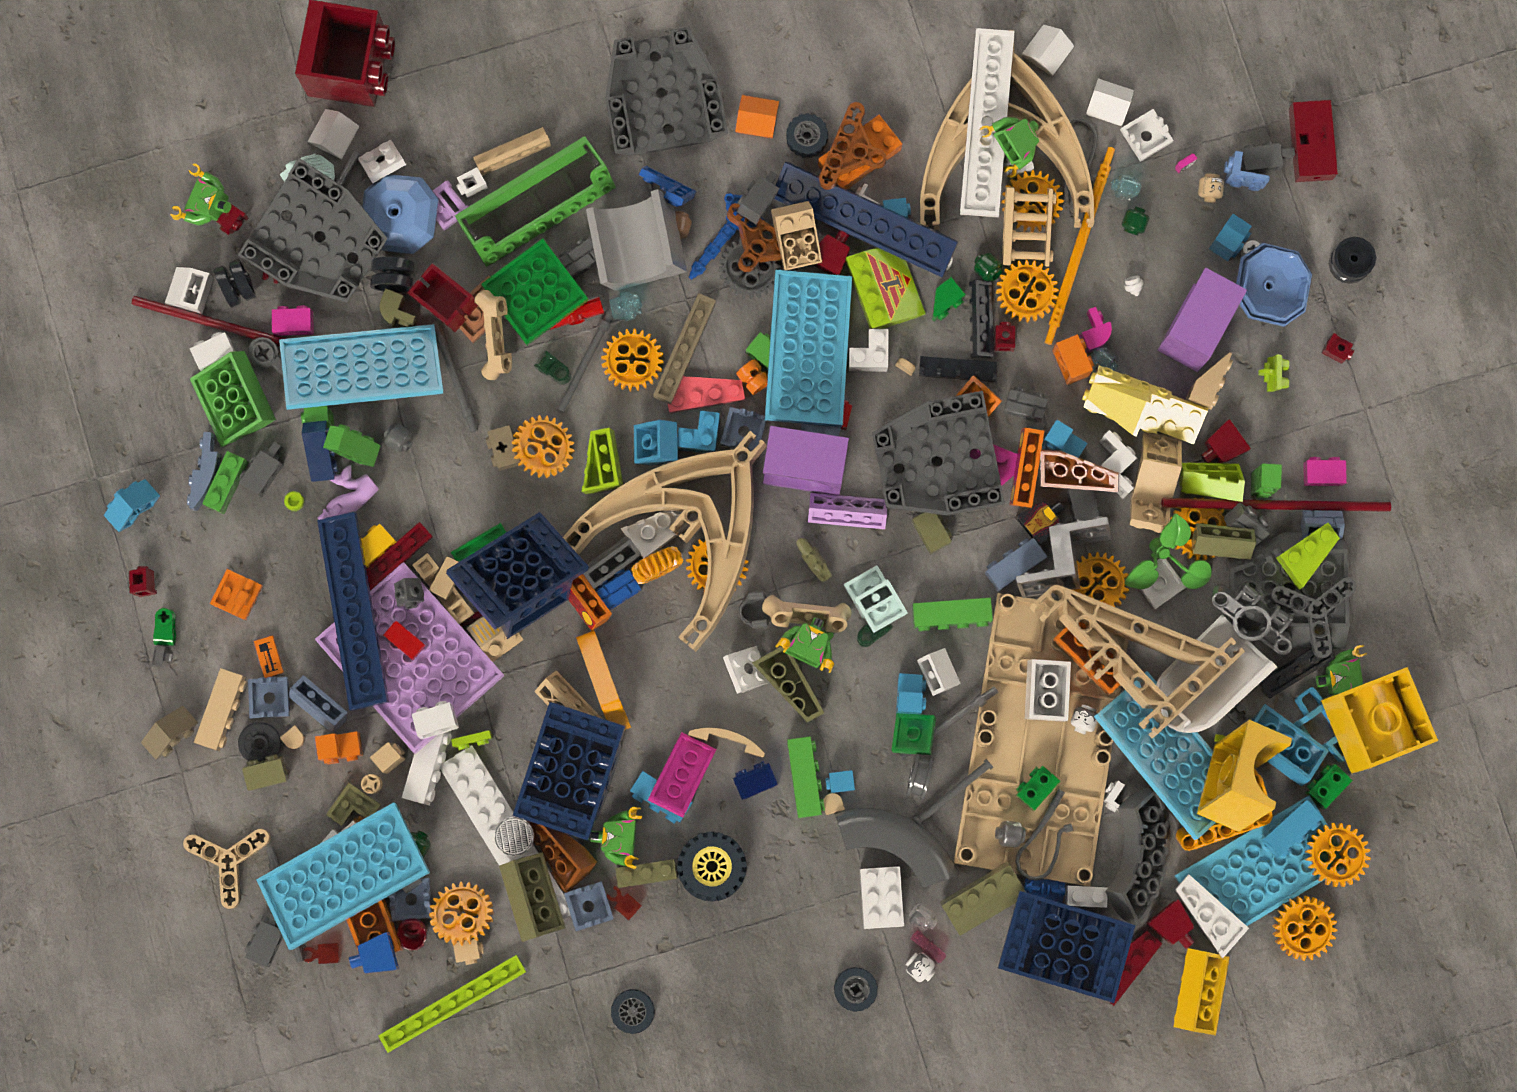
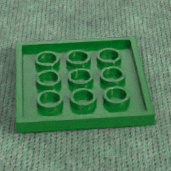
(536, 291)

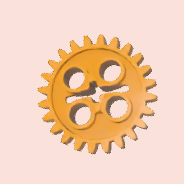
(1042, 185)
(1012, 283)
(634, 343)
(537, 462)
(1203, 517)
(696, 563)
(1110, 594)
(1352, 866)
(466, 897)
(1315, 941)

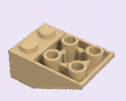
(796, 235)
(1205, 388)

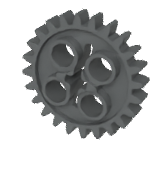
(762, 279)

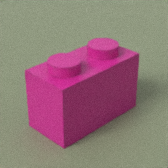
(292, 321)
(1324, 472)

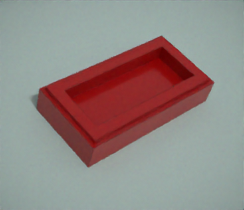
(404, 640)

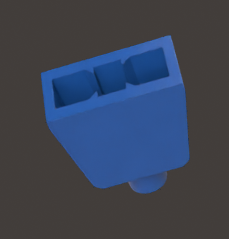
(376, 955)

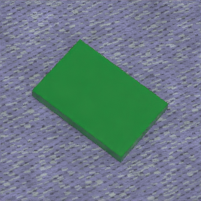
(478, 542)

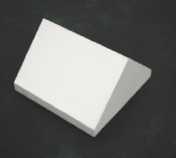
(1048, 49)
(1109, 102)
(333, 133)

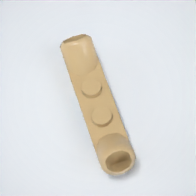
(493, 309)
(783, 613)

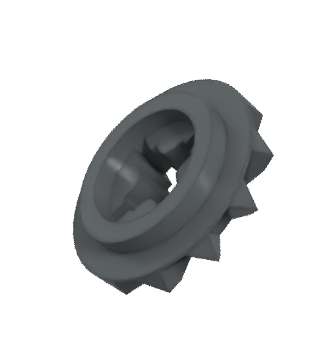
(255, 349)

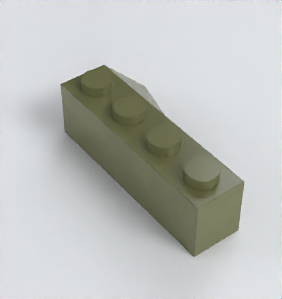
(790, 682)

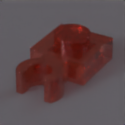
(626, 905)
(326, 953)

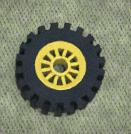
(695, 850)

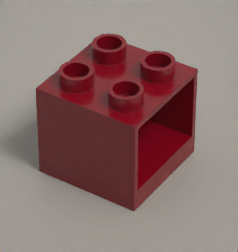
(344, 53)

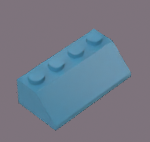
(1302, 756)

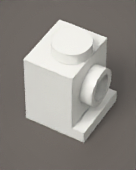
(473, 176)

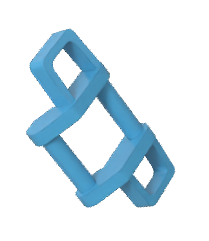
(1309, 715)

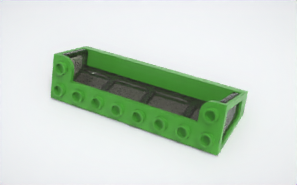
(535, 201)

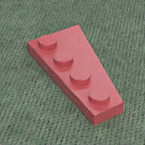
(705, 392)

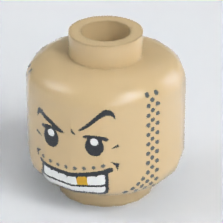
(1211, 187)

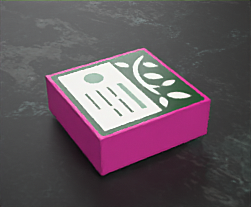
(1186, 163)

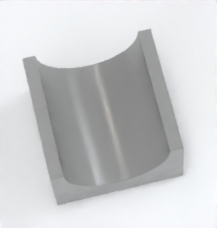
(636, 242)

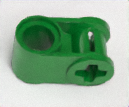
(165, 631)

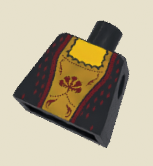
(1039, 519)

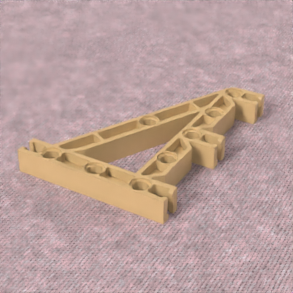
(1100, 616)

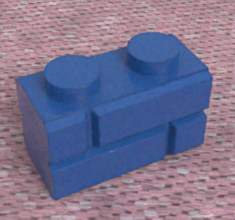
(618, 589)

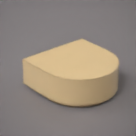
(906, 366)
(293, 738)
(833, 804)

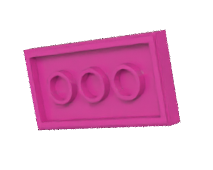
(682, 774)

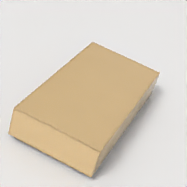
(443, 585)

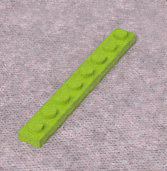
(452, 1003)

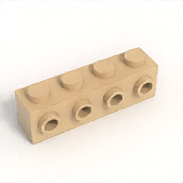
(220, 710)

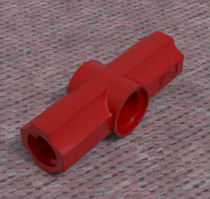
(589, 309)

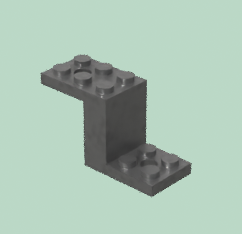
(1063, 540)

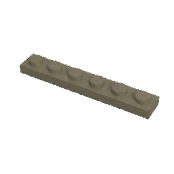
(684, 348)

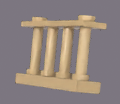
(1011, 216)

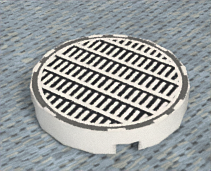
(514, 836)

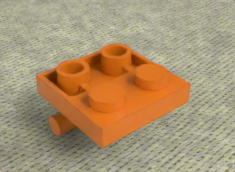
(236, 594)

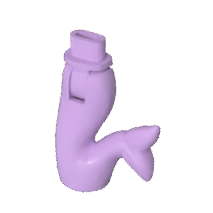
(352, 501)

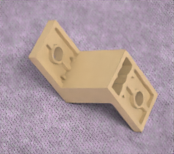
(1155, 480)

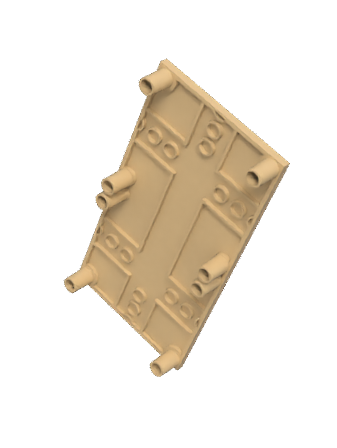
(1021, 744)

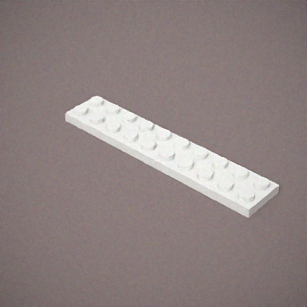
(987, 105)
(486, 806)

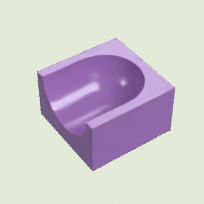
(1202, 320)
(805, 460)

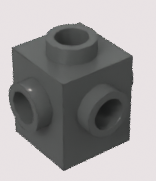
(409, 592)

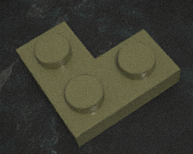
(352, 800)

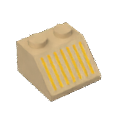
(492, 641)

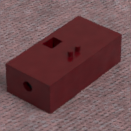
(1313, 141)

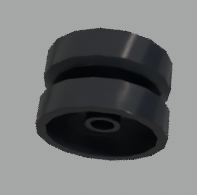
(1352, 249)
(392, 274)
(235, 283)

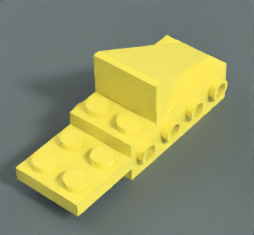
(1142, 405)

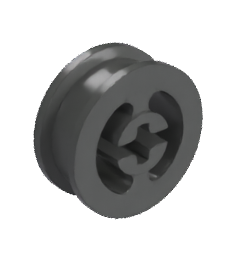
(920, 776)

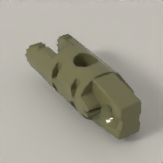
(814, 559)

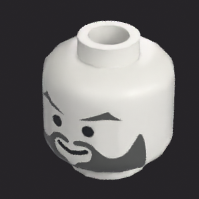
(1084, 719)
(920, 967)

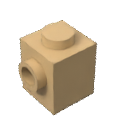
(468, 952)

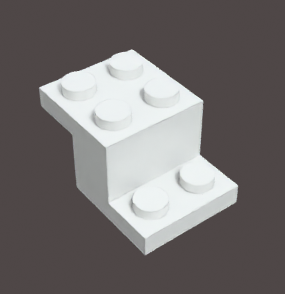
(1119, 461)

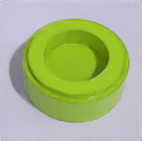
(294, 501)

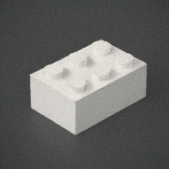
(1047, 690)
(881, 897)

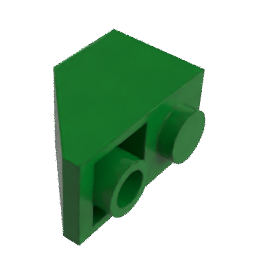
(946, 297)

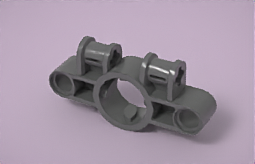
(1248, 598)

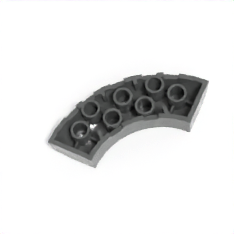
(899, 837)
(1142, 857)

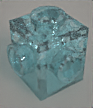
(626, 306)

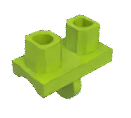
(1273, 373)

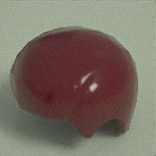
(412, 934)

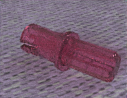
(928, 946)

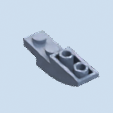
(202, 479)

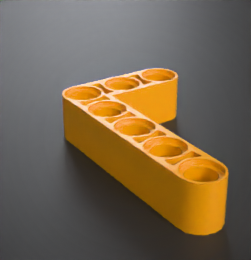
(602, 679)
(1216, 833)

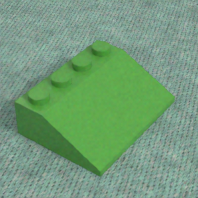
(232, 398)

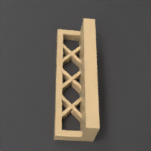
(512, 151)
(563, 692)

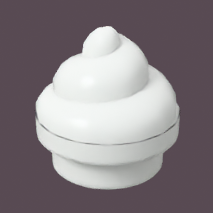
(1133, 285)

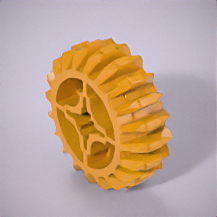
(657, 565)

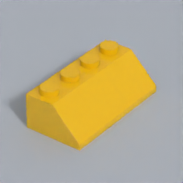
(1201, 991)

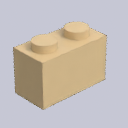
(388, 757)

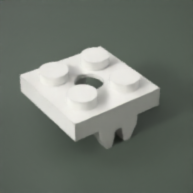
(1153, 124)
(379, 170)
(735, 665)

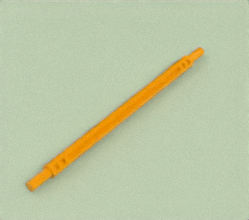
(1058, 310)

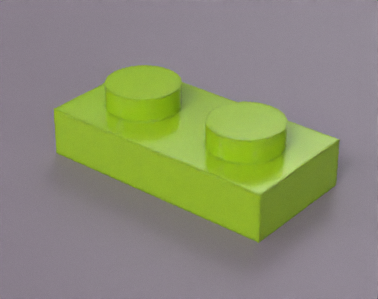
(480, 738)

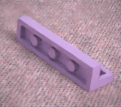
(847, 513)

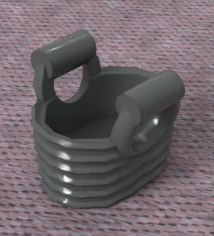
(751, 610)

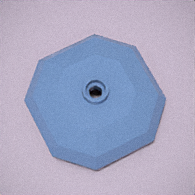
(416, 211)
(1288, 283)

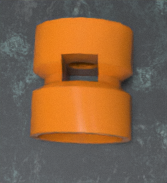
(756, 383)

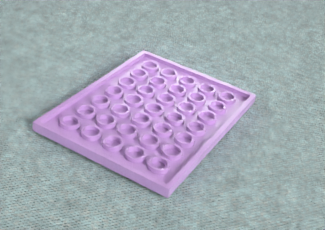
(446, 670)

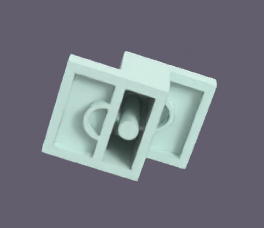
(875, 599)

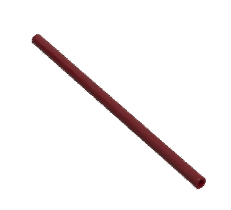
(202, 319)
(1277, 504)

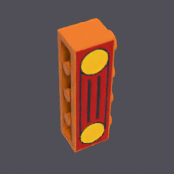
(1026, 467)
(588, 603)

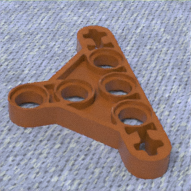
(854, 140)
(754, 236)

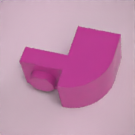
(1100, 332)

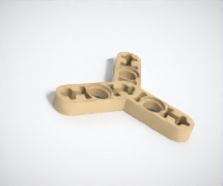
(221, 854)

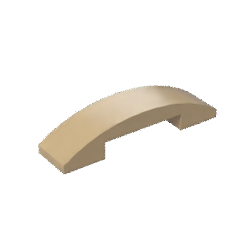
(455, 603)
(703, 734)

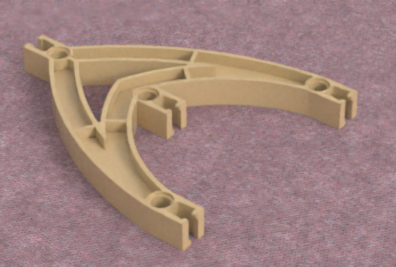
(1055, 137)
(654, 493)

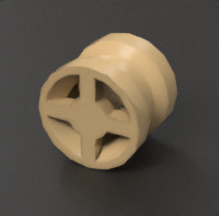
(366, 782)

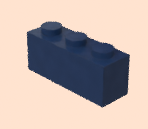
(319, 460)

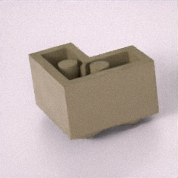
(168, 732)

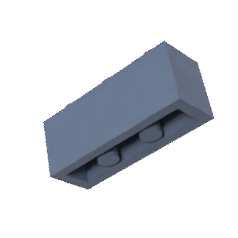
(1015, 563)
(318, 704)

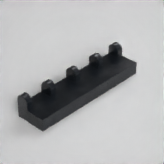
(982, 319)
(957, 368)
(1294, 671)

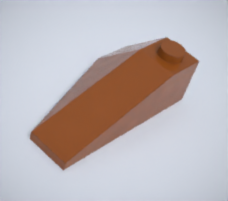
(1071, 472)
(565, 856)

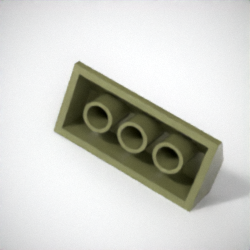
(532, 896)
(982, 898)

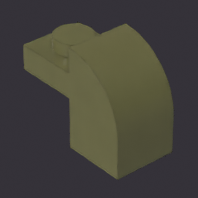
(391, 307)

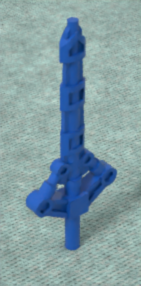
(723, 236)

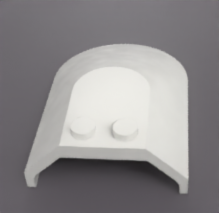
(1226, 690)

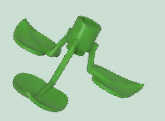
(1174, 534)

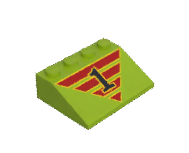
(884, 288)

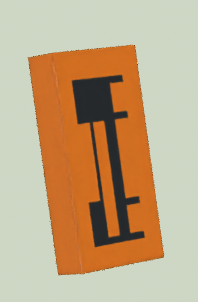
(269, 657)

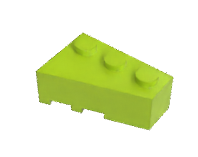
(603, 463)
(1213, 480)
(1307, 555)

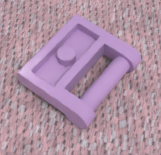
(445, 214)

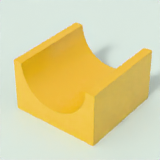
(1379, 720)
(1230, 787)

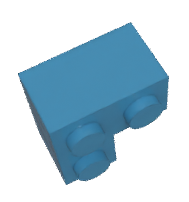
(1230, 238)
(1061, 439)
(701, 440)
(130, 503)
(910, 694)

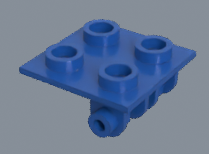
(1045, 888)

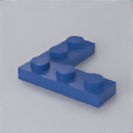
(676, 192)

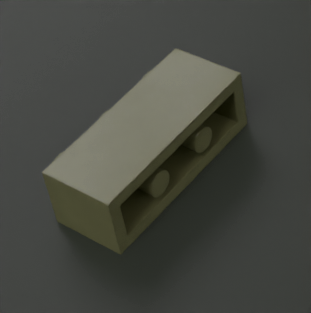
(1223, 541)
(646, 873)

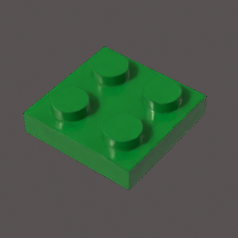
(913, 734)

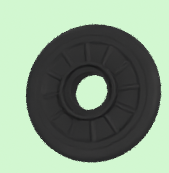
(259, 730)

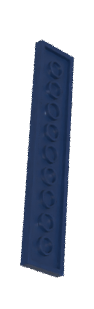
(867, 220)
(353, 611)

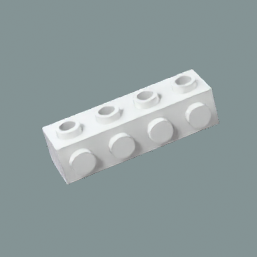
(426, 770)

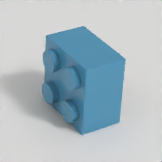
(655, 442)

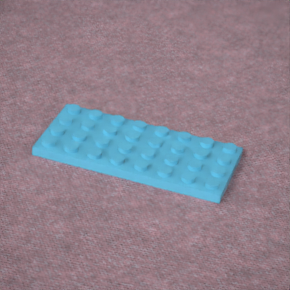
(808, 348)
(360, 366)
(1170, 762)
(342, 876)
(1251, 878)

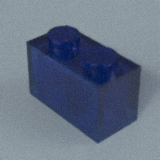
(755, 781)

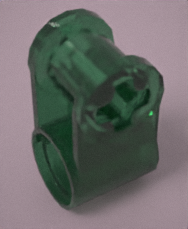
(550, 366)
(873, 636)

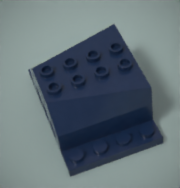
(519, 575)
(570, 771)
(1066, 946)

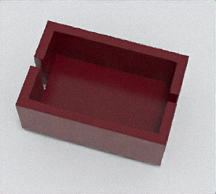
(443, 297)

